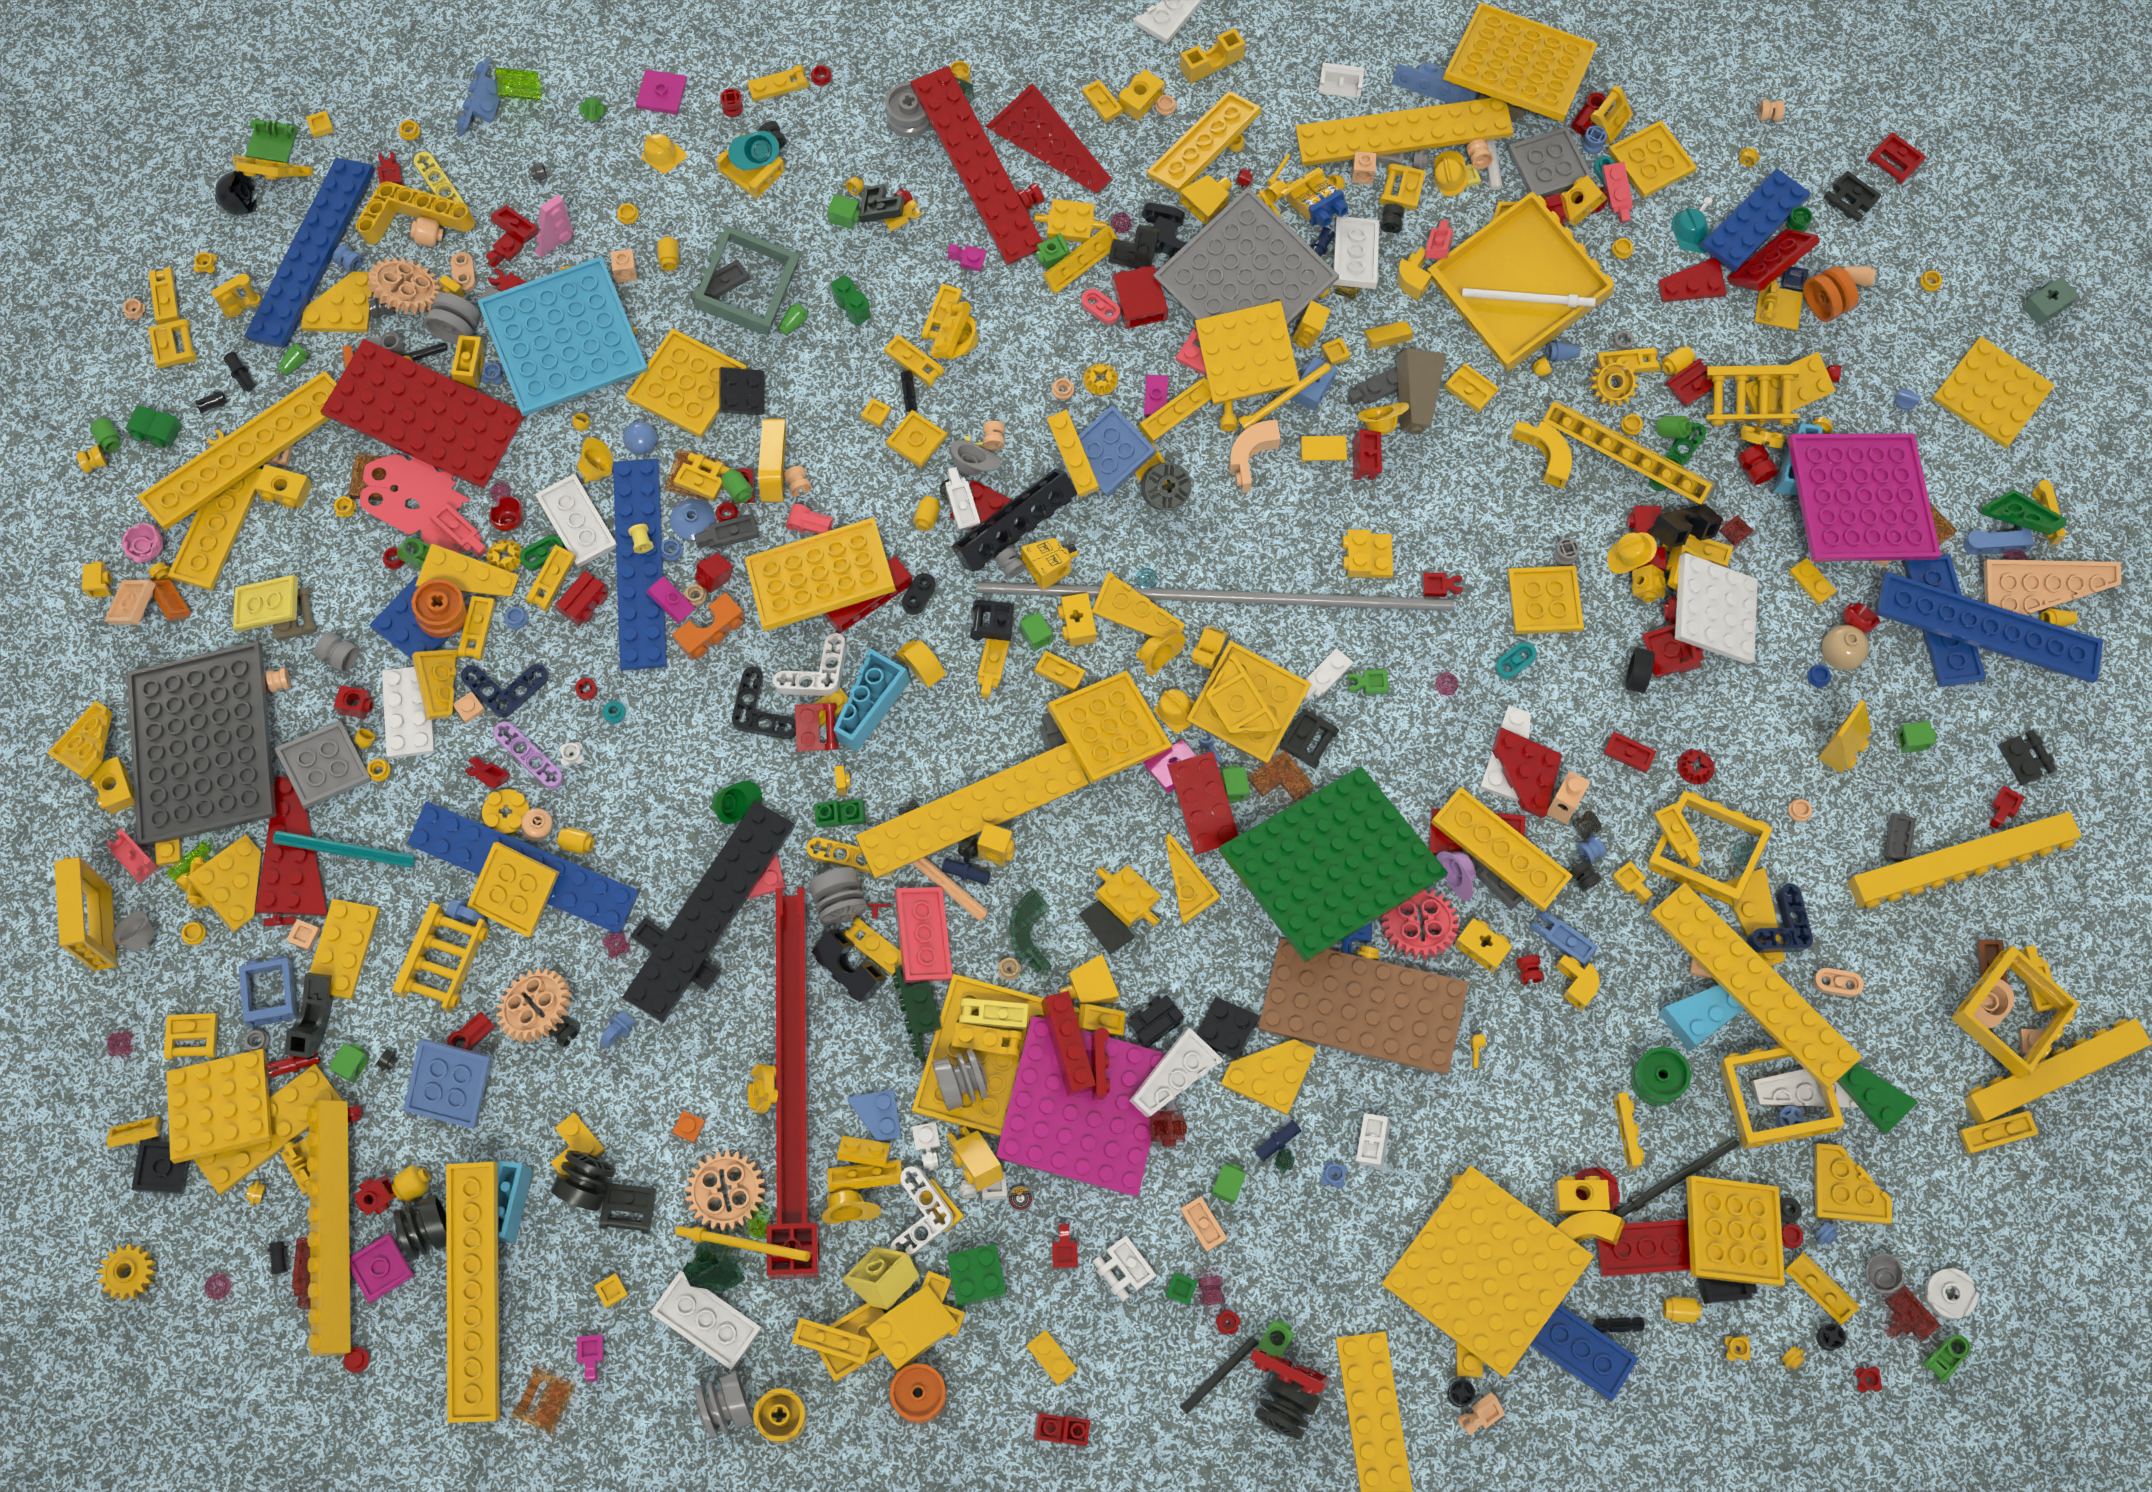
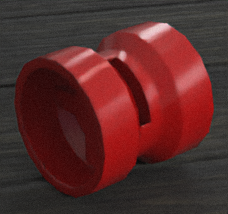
(731, 102)
(1031, 196)
(1530, 969)

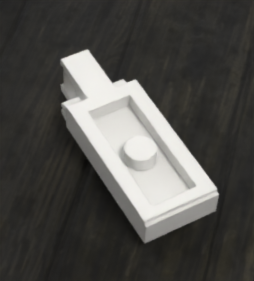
(961, 501)
(1327, 674)

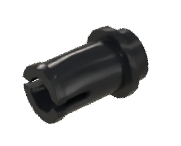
(211, 401)
(278, 1257)

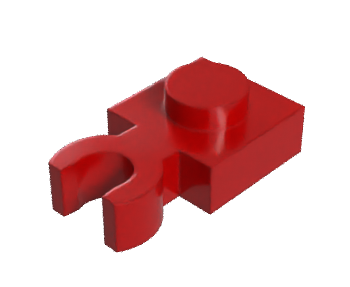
(390, 170)
(505, 282)
(1437, 585)

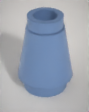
(1561, 351)

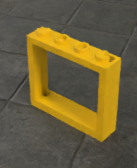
(72, 880)
(1697, 880)
(2043, 985)
(1777, 1135)

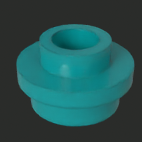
(614, 718)

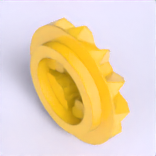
(1100, 387)
(507, 563)

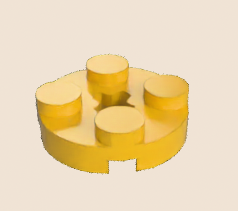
(1761, 436)
(498, 801)
(762, 1090)

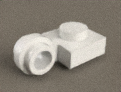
(927, 1138)
(994, 1192)

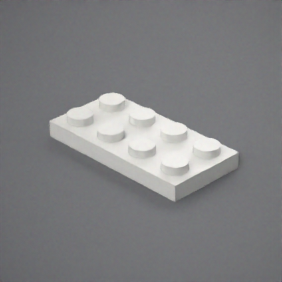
(1356, 252)
(576, 520)
(404, 714)
(706, 1321)

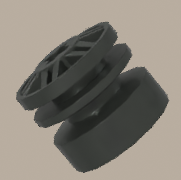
(1152, 484)
(585, 1175)
(421, 1228)
(1286, 1408)

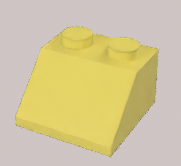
(882, 1276)

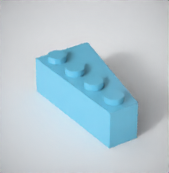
(870, 699)
(1700, 1015)

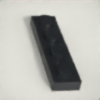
(649, 935)

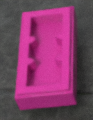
(1155, 393)
(670, 600)

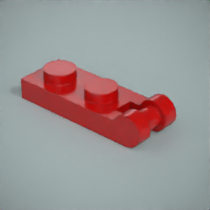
(1099, 1063)

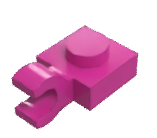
(970, 258)
(589, 1352)

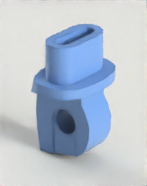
(458, 911)
(618, 1025)

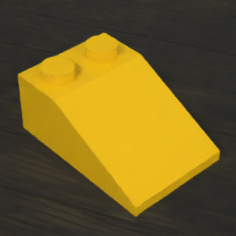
(1848, 740)
(911, 1328)

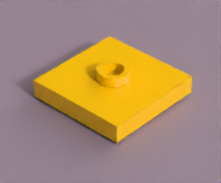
(916, 439)

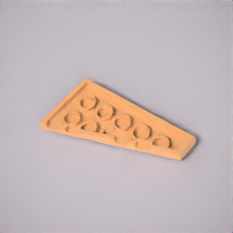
(2041, 584)

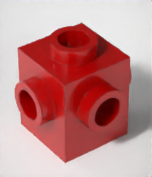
(375, 1195)

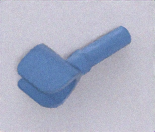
(1209, 745)

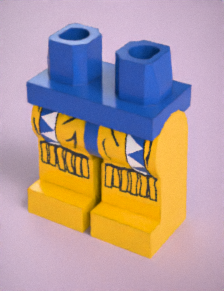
(1318, 199)

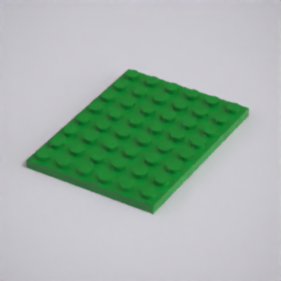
(1333, 863)

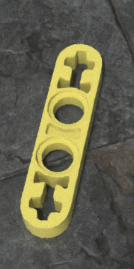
(437, 186)

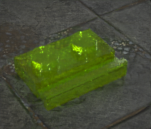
(517, 83)

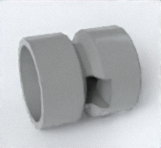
(336, 652)

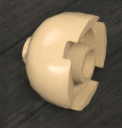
(1845, 647)

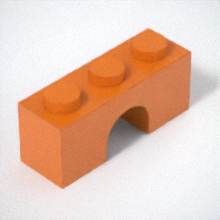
(696, 640)

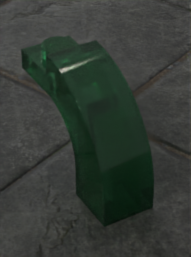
(1025, 915)

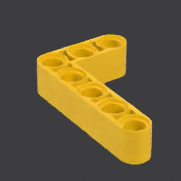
(395, 198)

